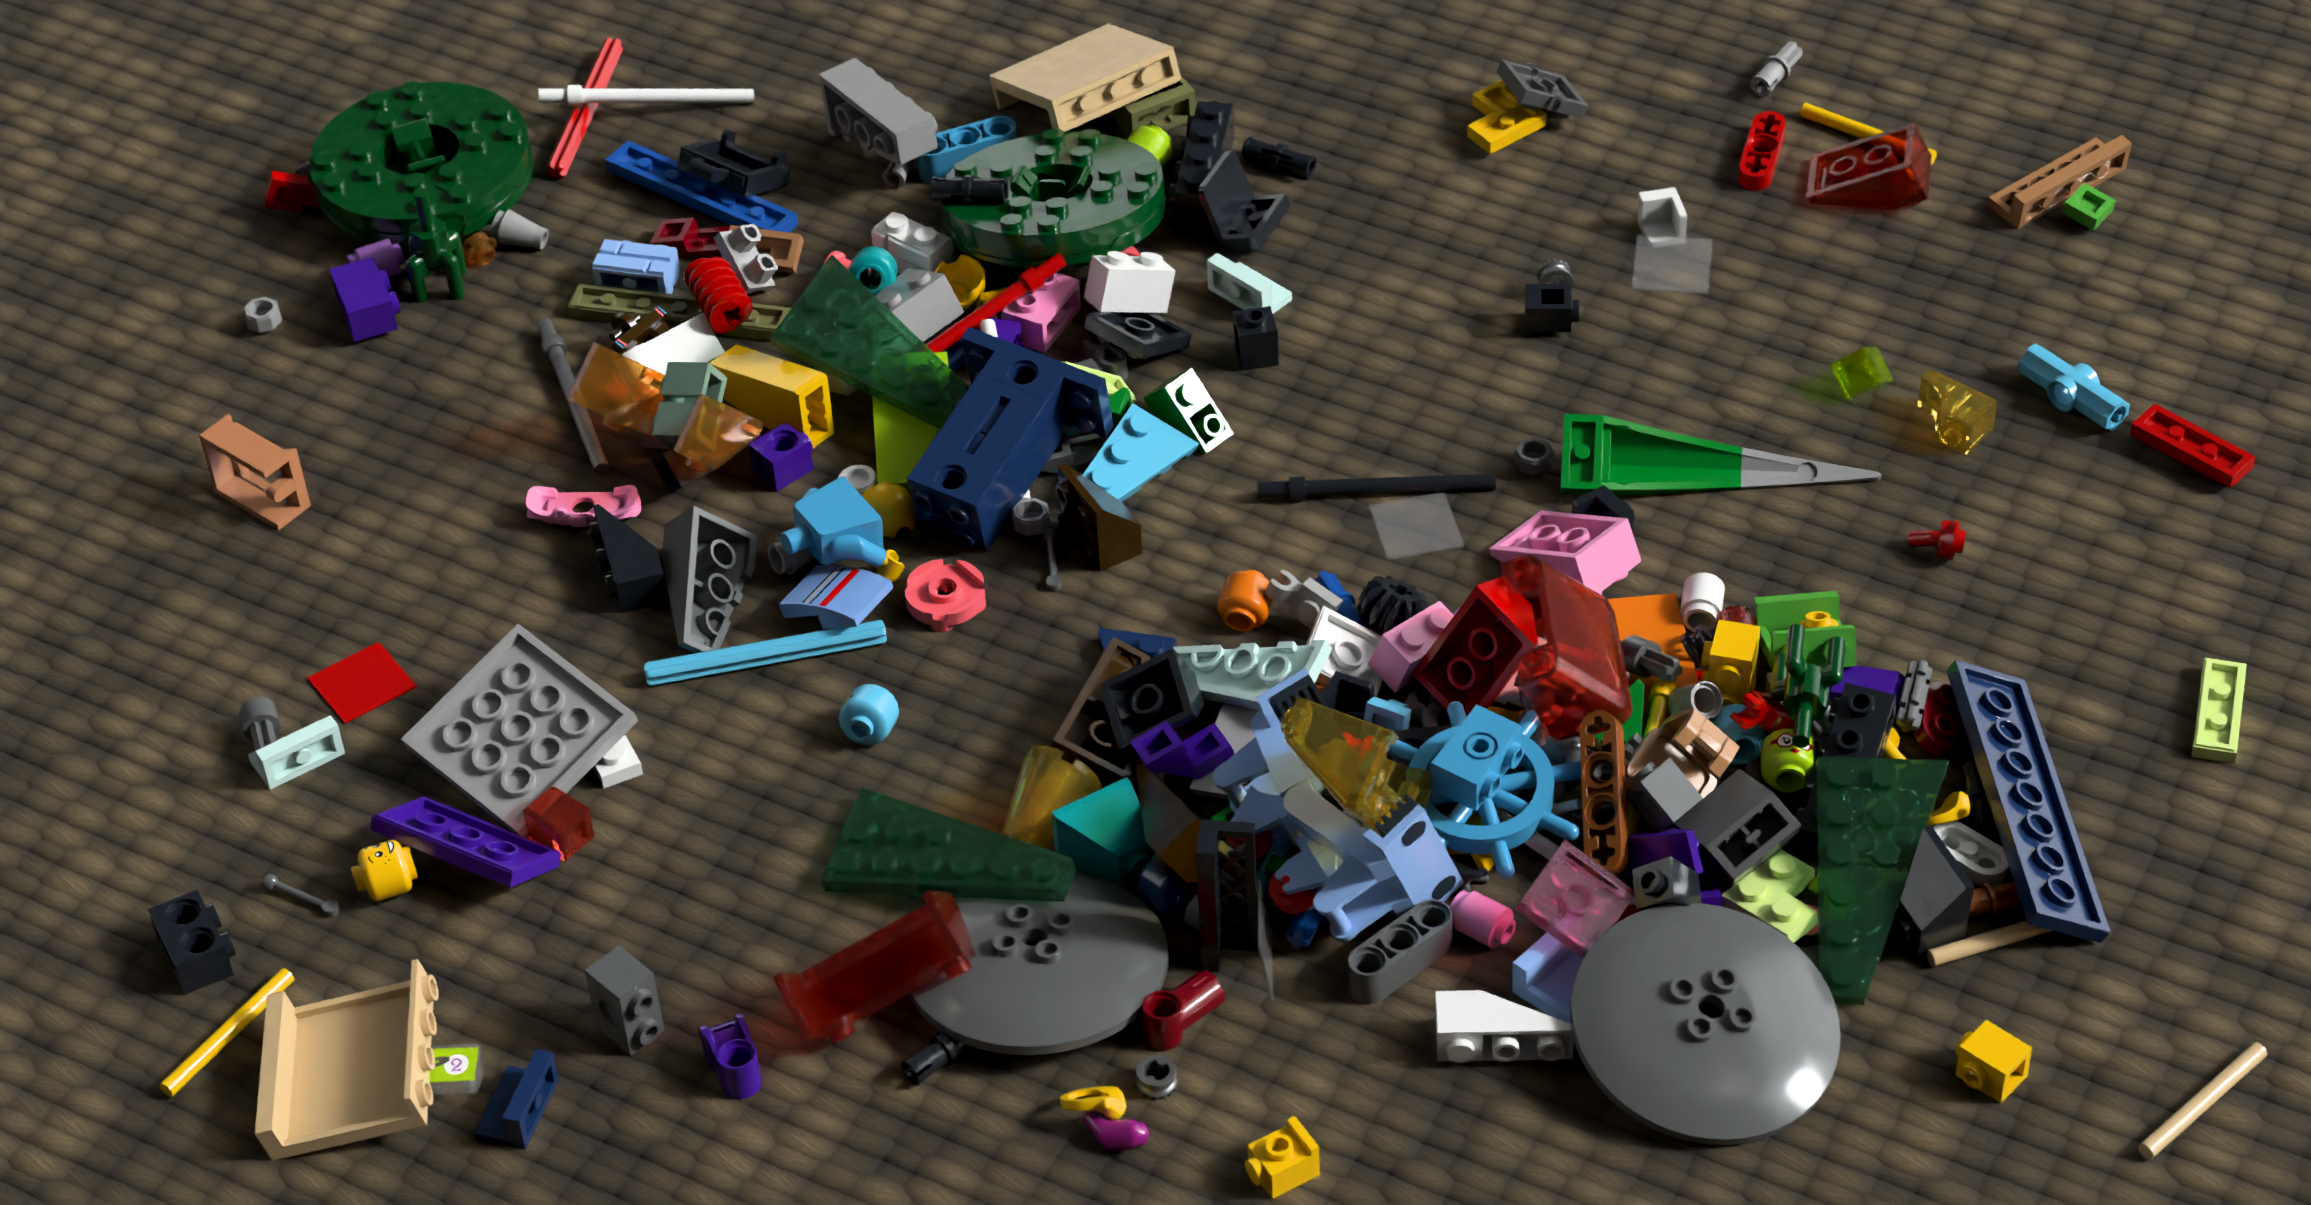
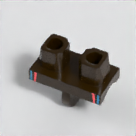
(633, 330)

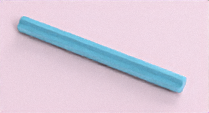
(764, 653)

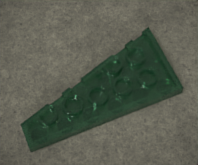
(861, 342)
(1865, 848)
(914, 850)

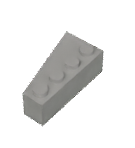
(920, 302)

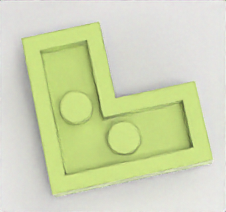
(1770, 895)

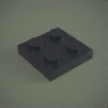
(1138, 333)

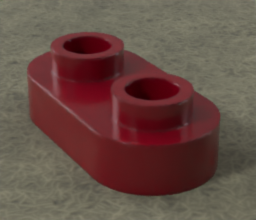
(1940, 720)

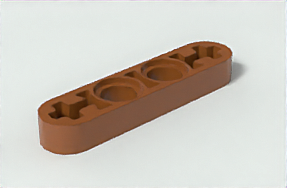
(1609, 792)

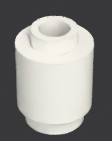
(1702, 600)

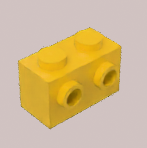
(1732, 660)

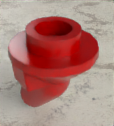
(1947, 539)

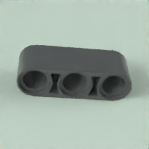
(1400, 951)

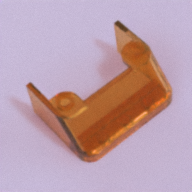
(630, 397)

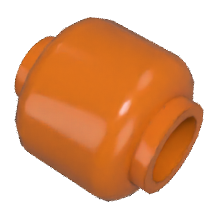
(1244, 600)

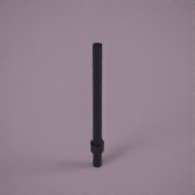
(1298, 488)

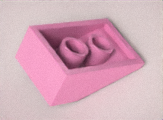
(1580, 545)

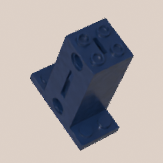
(1001, 437)

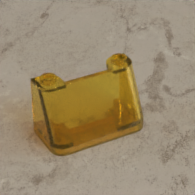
(1352, 761)

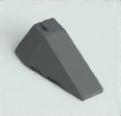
(704, 575)

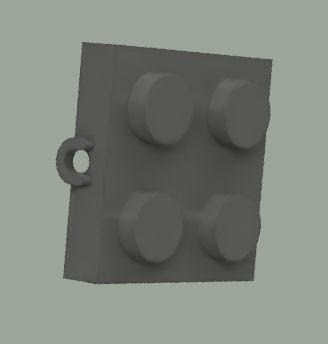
(1542, 89)

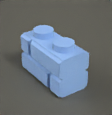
(636, 266)

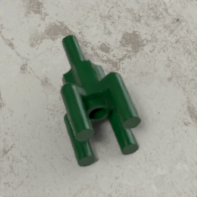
(433, 248)
(1804, 685)

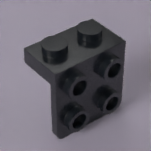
(1233, 211)

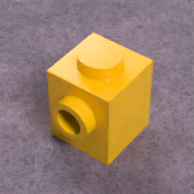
(1992, 1060)

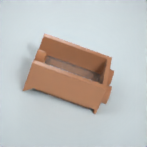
(255, 473)

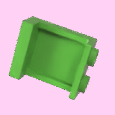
(1781, 611)

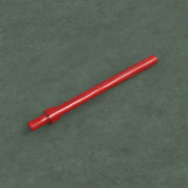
(1029, 281)

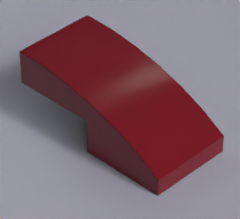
(688, 238)

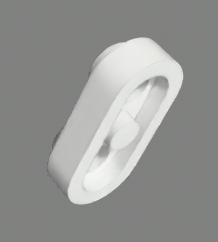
(1976, 854)

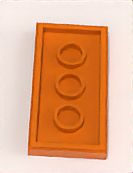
(1659, 621)

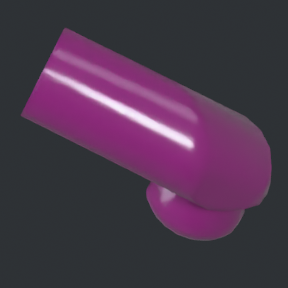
(1115, 1134)

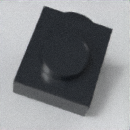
(1603, 503)

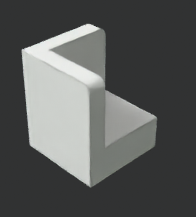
(1662, 213)

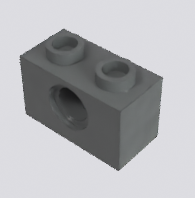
(625, 1000)

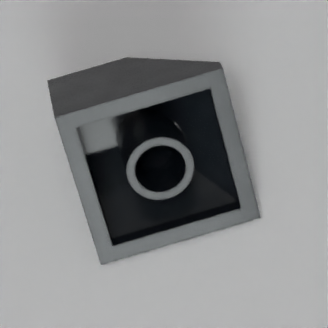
(1150, 695)
(1934, 898)

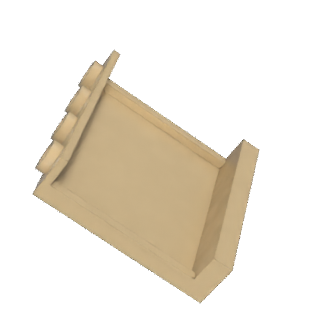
(1088, 75)
(346, 1066)

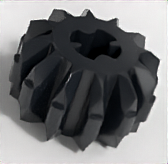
(1389, 603)

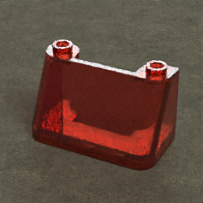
(1583, 655)

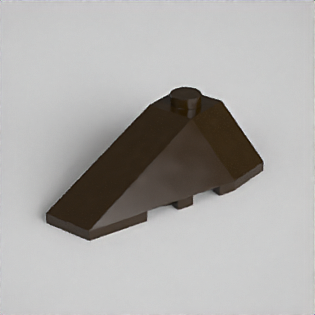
(1087, 728)
(1170, 827)

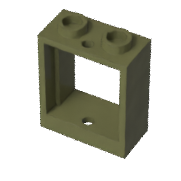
(1162, 110)

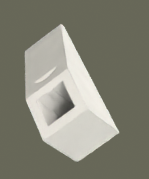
(1490, 1028)

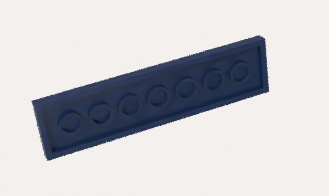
(2027, 803)

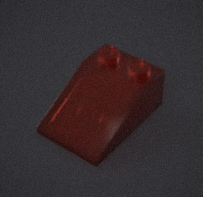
(1873, 172)

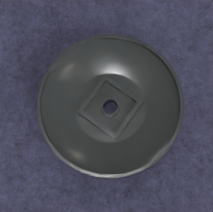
(1070, 990)
(1695, 1073)

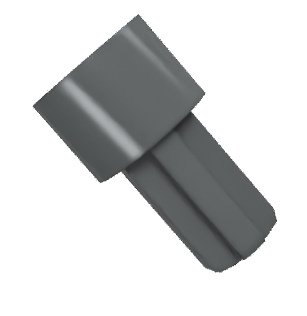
(1647, 659)
(259, 721)

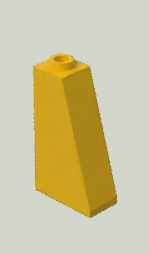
(777, 391)

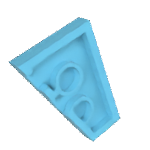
(1137, 453)

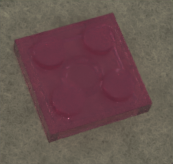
(1575, 899)

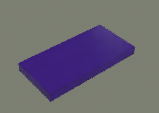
(466, 841)

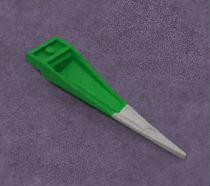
(1653, 461)

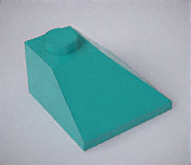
(1104, 833)

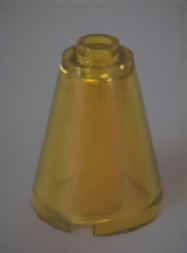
(1041, 788)

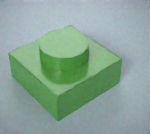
(2088, 206)

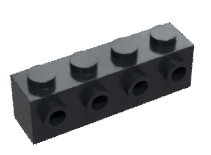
(1209, 136)
(1859, 730)

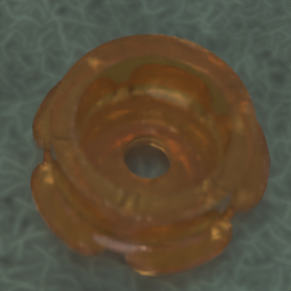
(479, 249)

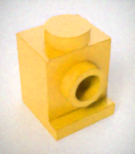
(1283, 1159)

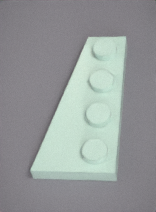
(1248, 671)

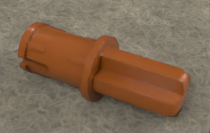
(1989, 899)

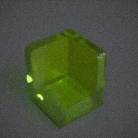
(1861, 371)

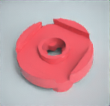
(945, 610)

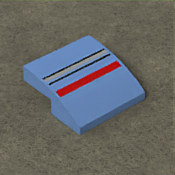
(837, 595)

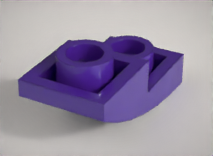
(1676, 843)

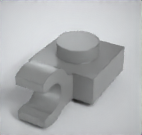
(1305, 598)

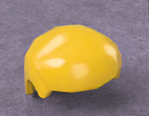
(966, 279)
(893, 506)

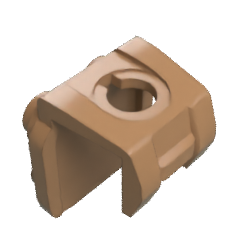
(1692, 744)

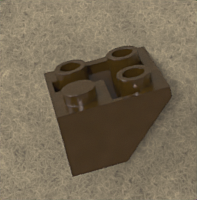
(1096, 520)

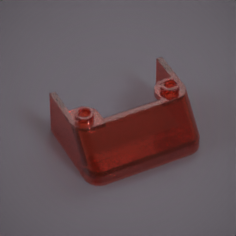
(879, 970)

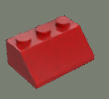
(1479, 647)

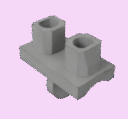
(750, 267)

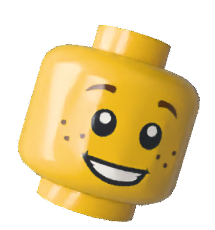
(384, 870)

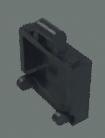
(734, 166)

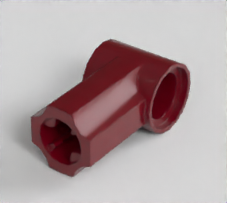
(1175, 1010)

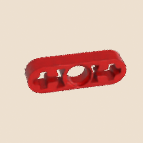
(1759, 140)

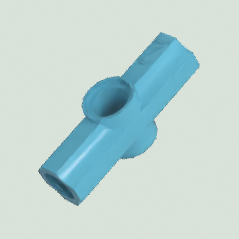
(2073, 387)

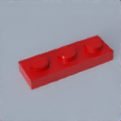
(2192, 445)

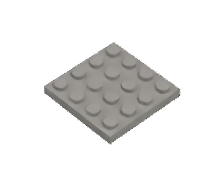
(518, 728)

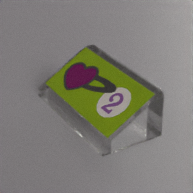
(457, 1068)

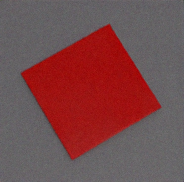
(361, 682)

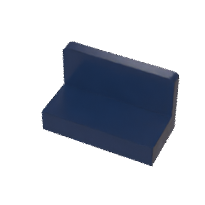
(519, 1102)

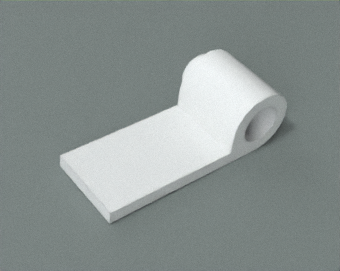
(684, 343)

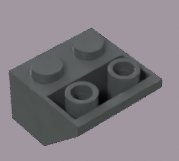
(1739, 827)

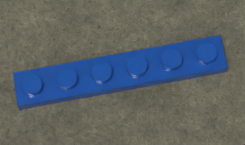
(663, 177)

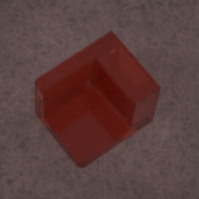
(559, 822)

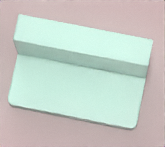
(1244, 285)
(298, 752)

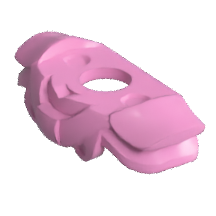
(557, 508)

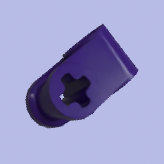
(732, 1056)

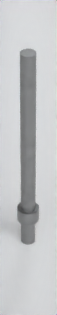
(555, 351)

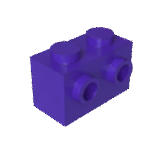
(365, 298)

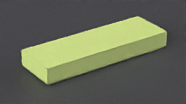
(2219, 710)

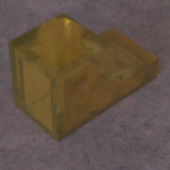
(1959, 411)

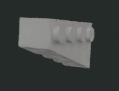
(875, 113)

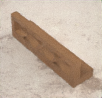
(2059, 179)

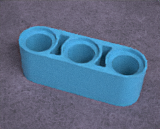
(962, 142)

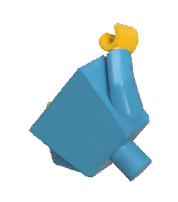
(840, 526)

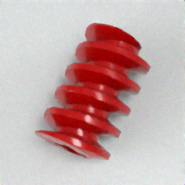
(718, 293)

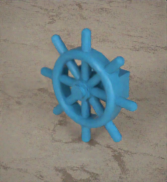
(1470, 769)

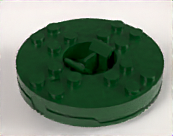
(429, 135)
(1064, 197)

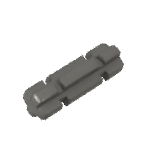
(1913, 696)

